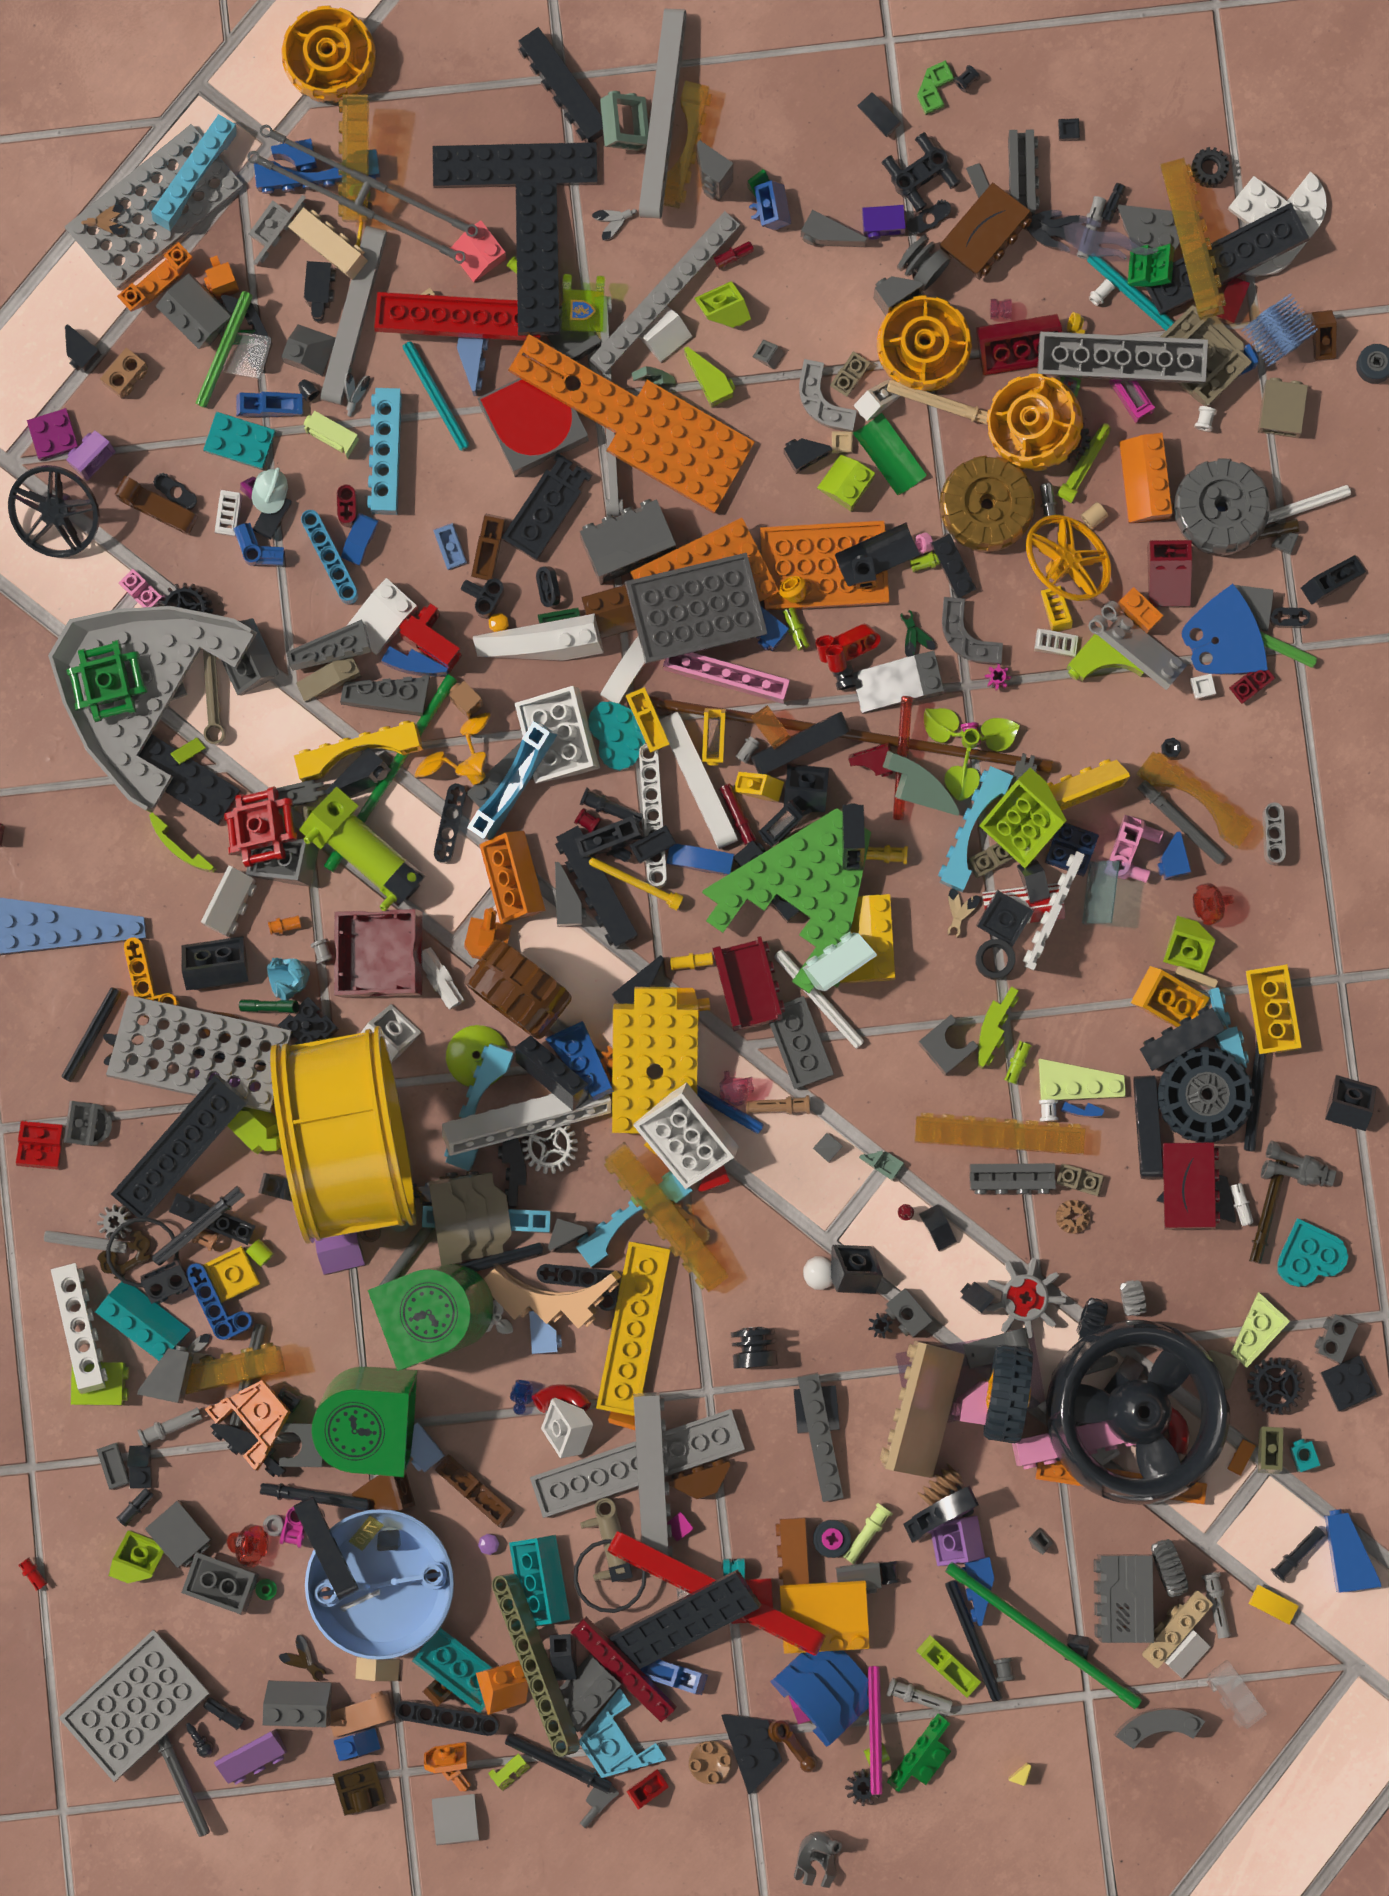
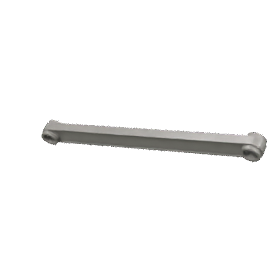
(613, 505)

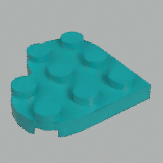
(618, 735)
(1309, 1254)

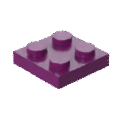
(52, 434)

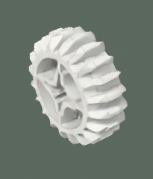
(541, 1161)

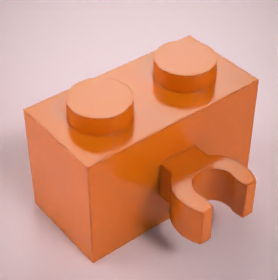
(220, 279)

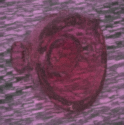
(735, 1089)

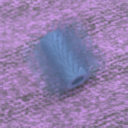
(1279, 328)

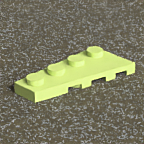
(1074, 1082)

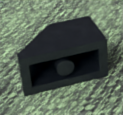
(79, 350)
(805, 453)
(976, 1297)

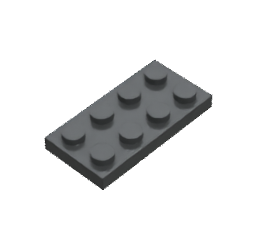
(800, 1044)

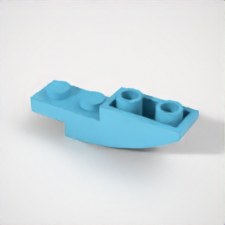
(1230, 1039)

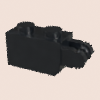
(318, 288)

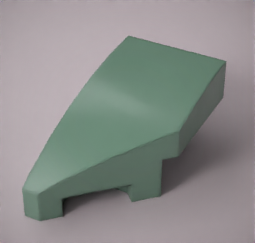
(654, 375)
(884, 1163)

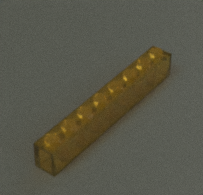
(1192, 238)
(999, 1135)
(666, 1217)

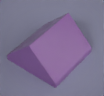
(339, 1253)

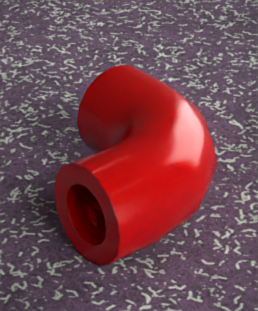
(562, 1392)
(1178, 1432)

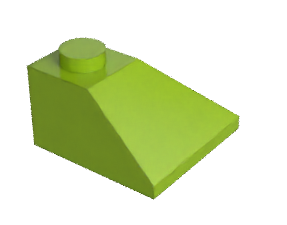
(724, 305)
(1189, 945)
(135, 1558)

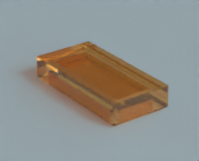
(770, 727)

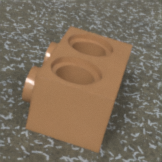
(119, 370)
(465, 699)

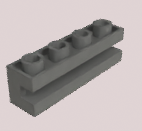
(1022, 168)
(1012, 1177)

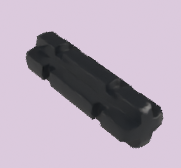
(1113, 202)

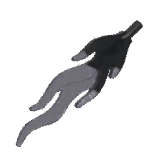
(1080, 237)

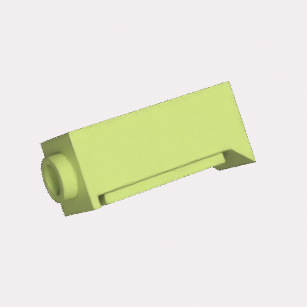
(330, 433)

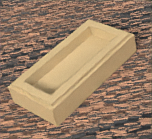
(1195, 977)

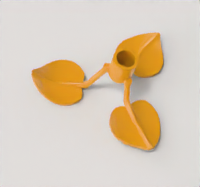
(471, 767)

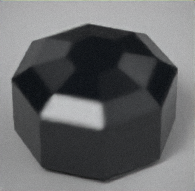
(1171, 748)

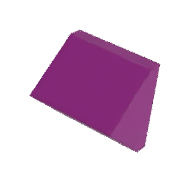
(247, 487)

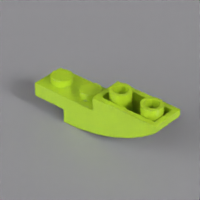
(991, 1034)

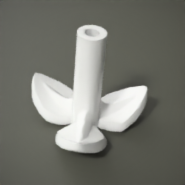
(502, 1325)

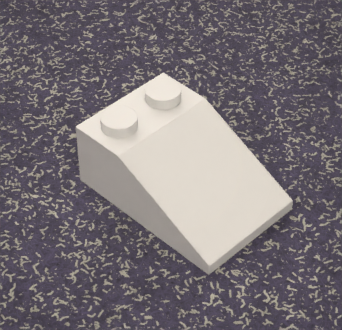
(384, 614)

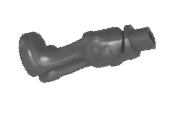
(1308, 1172)

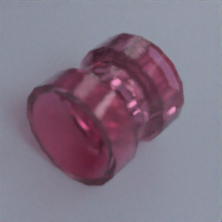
(1000, 309)

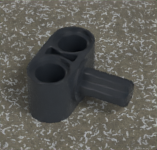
(484, 596)

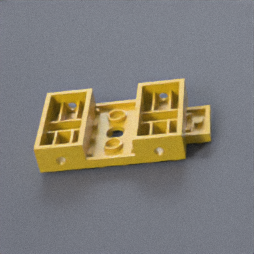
(647, 1034)

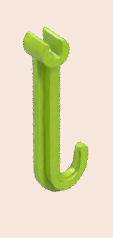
(1069, 490)

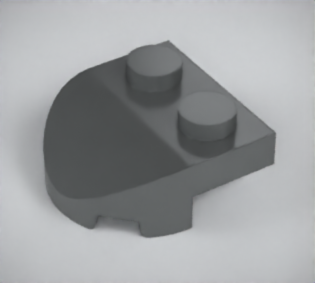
(87, 1124)

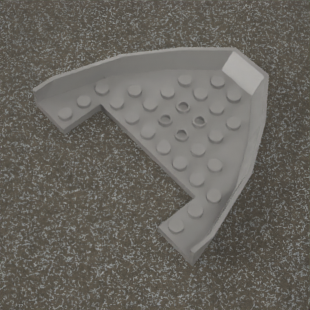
(167, 647)

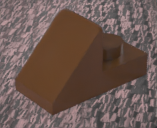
(436, 1692)

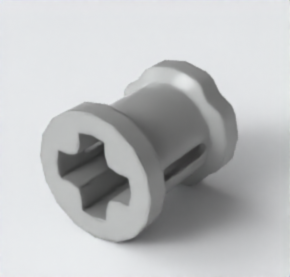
(322, 951)

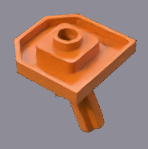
(483, 932)
(449, 1761)

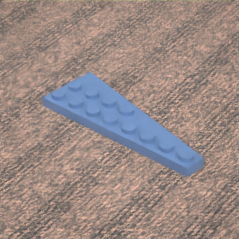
(43, 926)

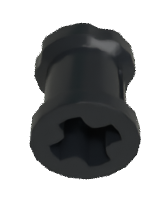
(967, 78)
(289, 1399)
(889, 1572)

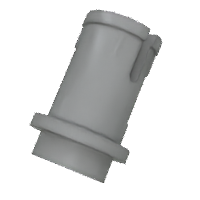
(747, 749)

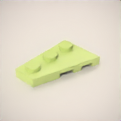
(1259, 1329)

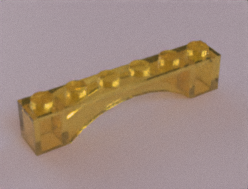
(693, 104)
(1162, 774)

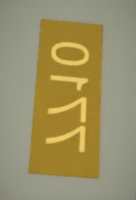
(366, 1533)

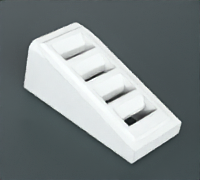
(235, 514)
(1057, 635)

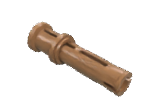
(787, 1105)

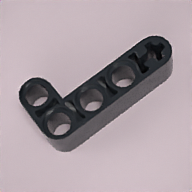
(577, 1280)

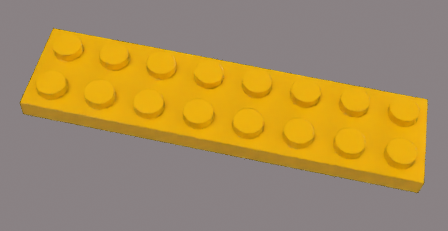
(633, 1327)

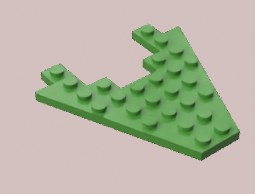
(805, 874)

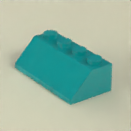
(141, 1321)
(541, 1577)

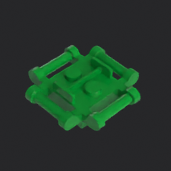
(106, 680)

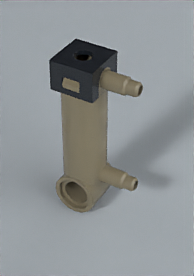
(608, 1526)

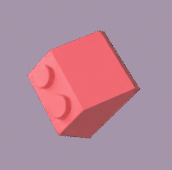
(481, 252)

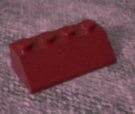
(1013, 343)

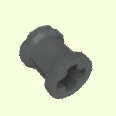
(1004, 1669)

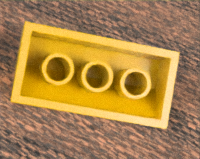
(1273, 1009)

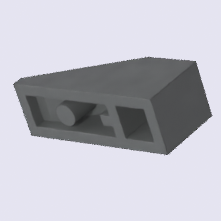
(827, 232)
(568, 905)

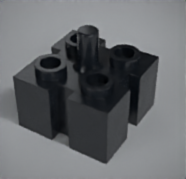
(308, 1025)

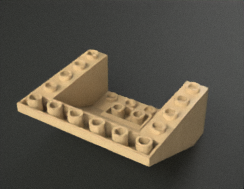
(923, 1410)

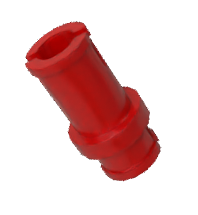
(32, 1573)

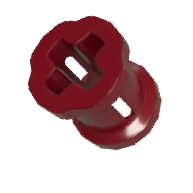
(587, 820)

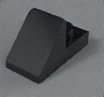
(140, 1466)

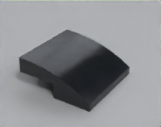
(831, 1406)

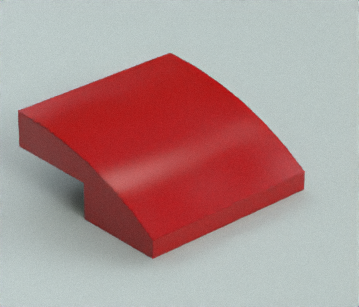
(39, 1145)

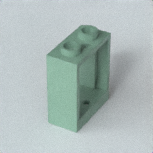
(610, 120)

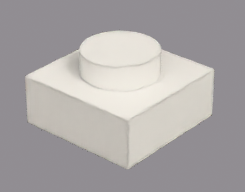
(1203, 686)

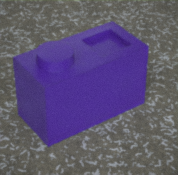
(883, 221)

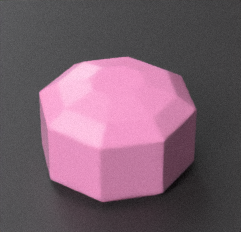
(923, 544)

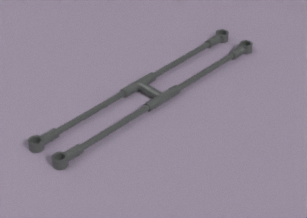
(368, 182)

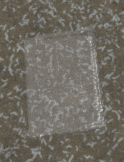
(247, 355)

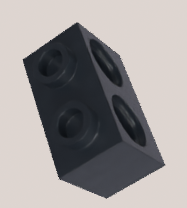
(162, 1276)

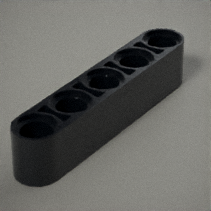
(801, 743)
(1148, 1127)
(326, 1548)
(458, 1715)

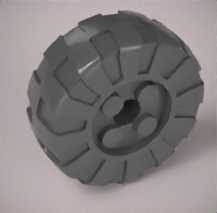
(1224, 485)

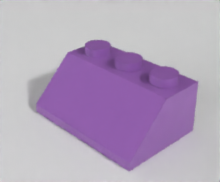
(251, 1757)

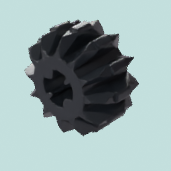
(867, 1795)

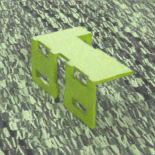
(510, 1767)

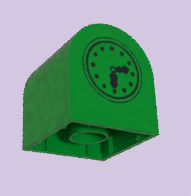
(432, 1312)
(367, 1421)

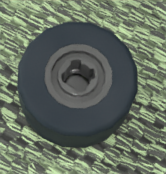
(1368, 366)

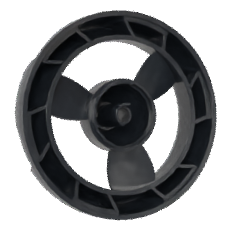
(1156, 1458)

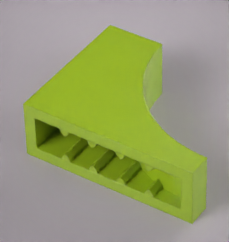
(1096, 656)

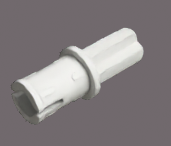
(1241, 1204)

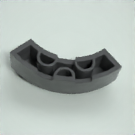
(1156, 1721)

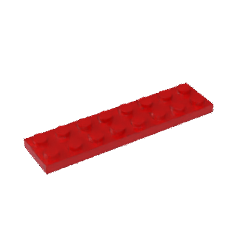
(447, 316)

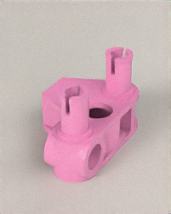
(1125, 849)

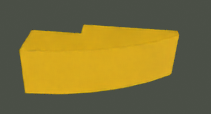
(647, 719)

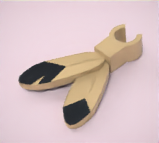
(958, 912)

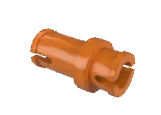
(282, 925)

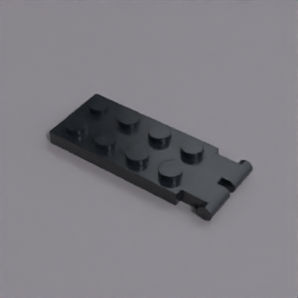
(546, 507)

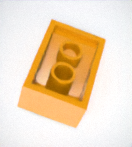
(1168, 997)

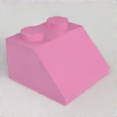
(972, 1405)

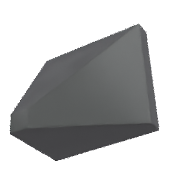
(827, 1147)

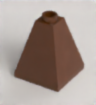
(387, 1493)

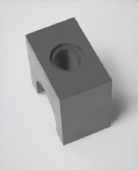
(940, 1052)
(308, 1455)

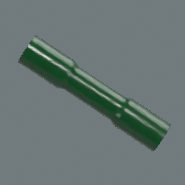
(281, 1006)

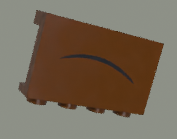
(987, 230)

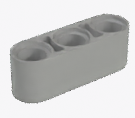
(1277, 824)

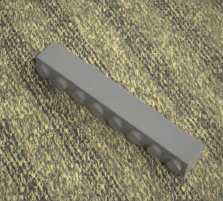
(651, 1471)

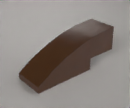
(488, 546)

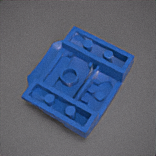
(826, 1689)

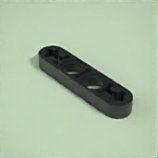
(449, 823)

